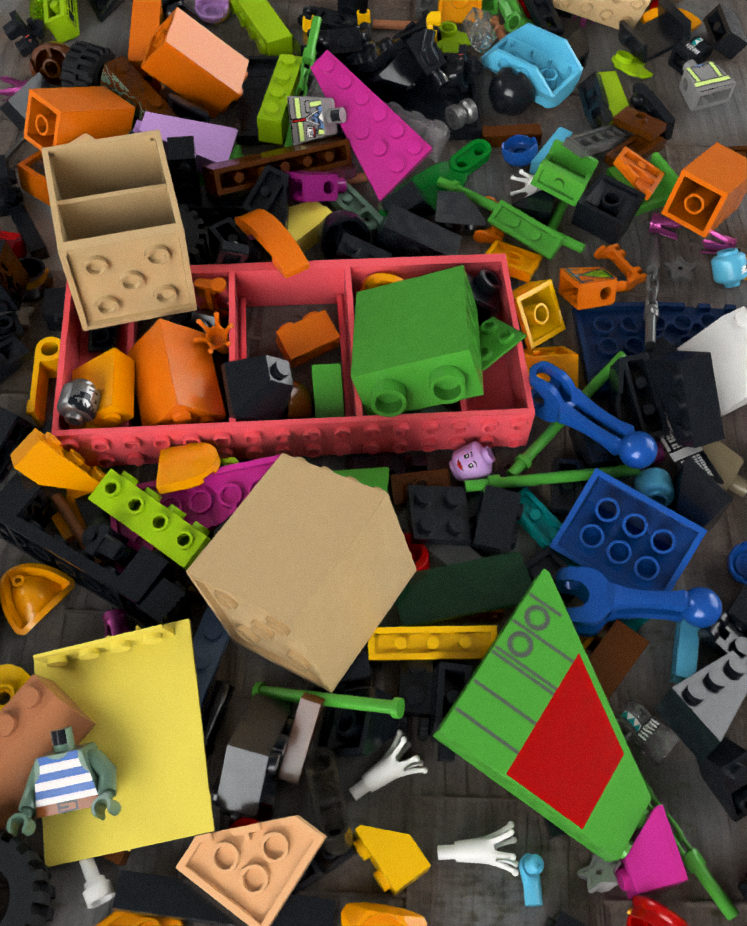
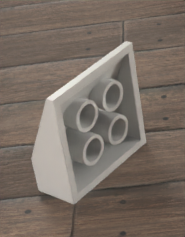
(728, 348)

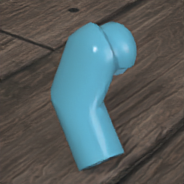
(530, 868)

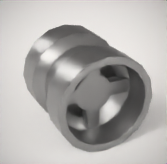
(462, 113)

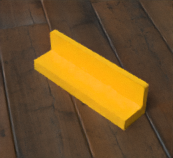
(430, 643)

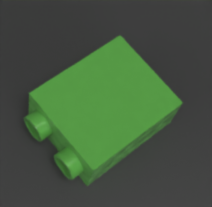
(417, 344)

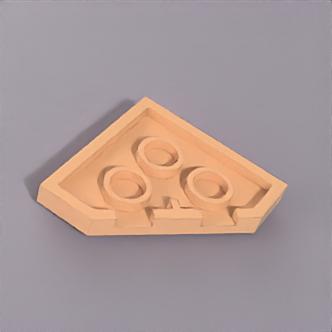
(253, 865)

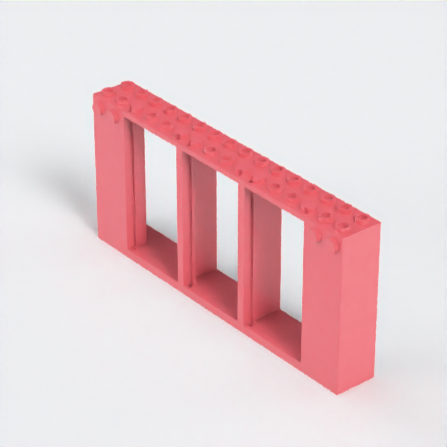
(492, 419)

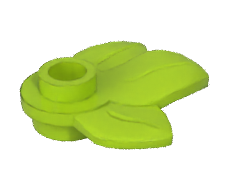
(451, 38)
(630, 65)

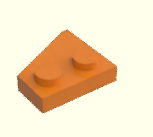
(638, 171)

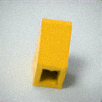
(393, 855)

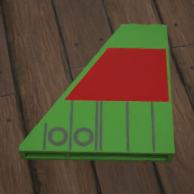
(547, 730)

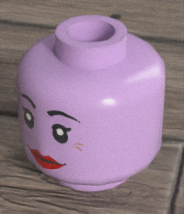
(472, 462)

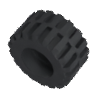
(84, 64)

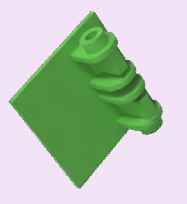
(497, 340)

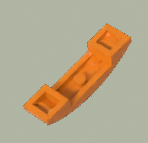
(276, 240)

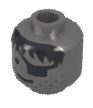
(78, 402)

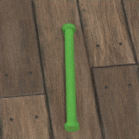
(394, 707)

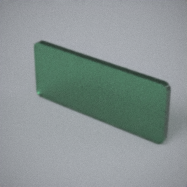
(463, 589)

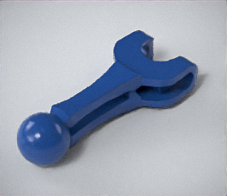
(571, 407)
(609, 602)

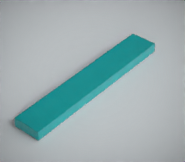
(543, 528)

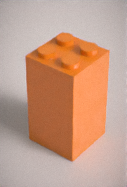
(195, 63)
(66, 113)
(708, 190)
(175, 377)

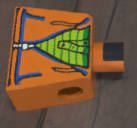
(589, 286)

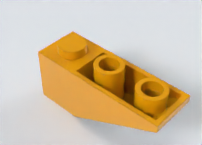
(51, 465)

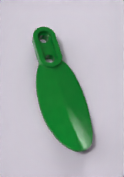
(457, 168)

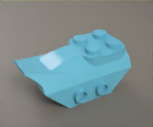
(540, 57)

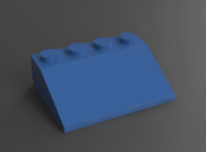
(627, 536)

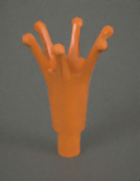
(215, 336)

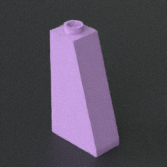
(211, 141)

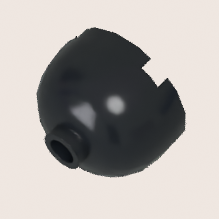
(510, 92)
(335, 225)

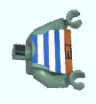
(67, 781)

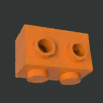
(307, 338)

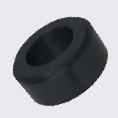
(488, 282)

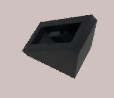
(410, 198)
(537, 206)

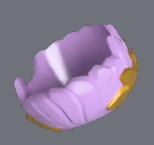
(212, 10)

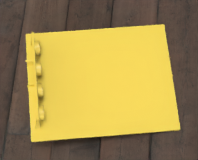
(150, 726)

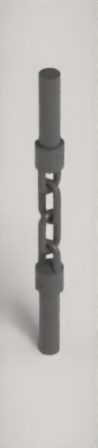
(651, 308)

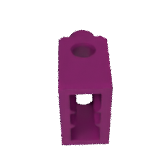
(315, 186)

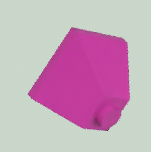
(653, 860)

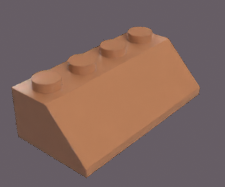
(26, 735)

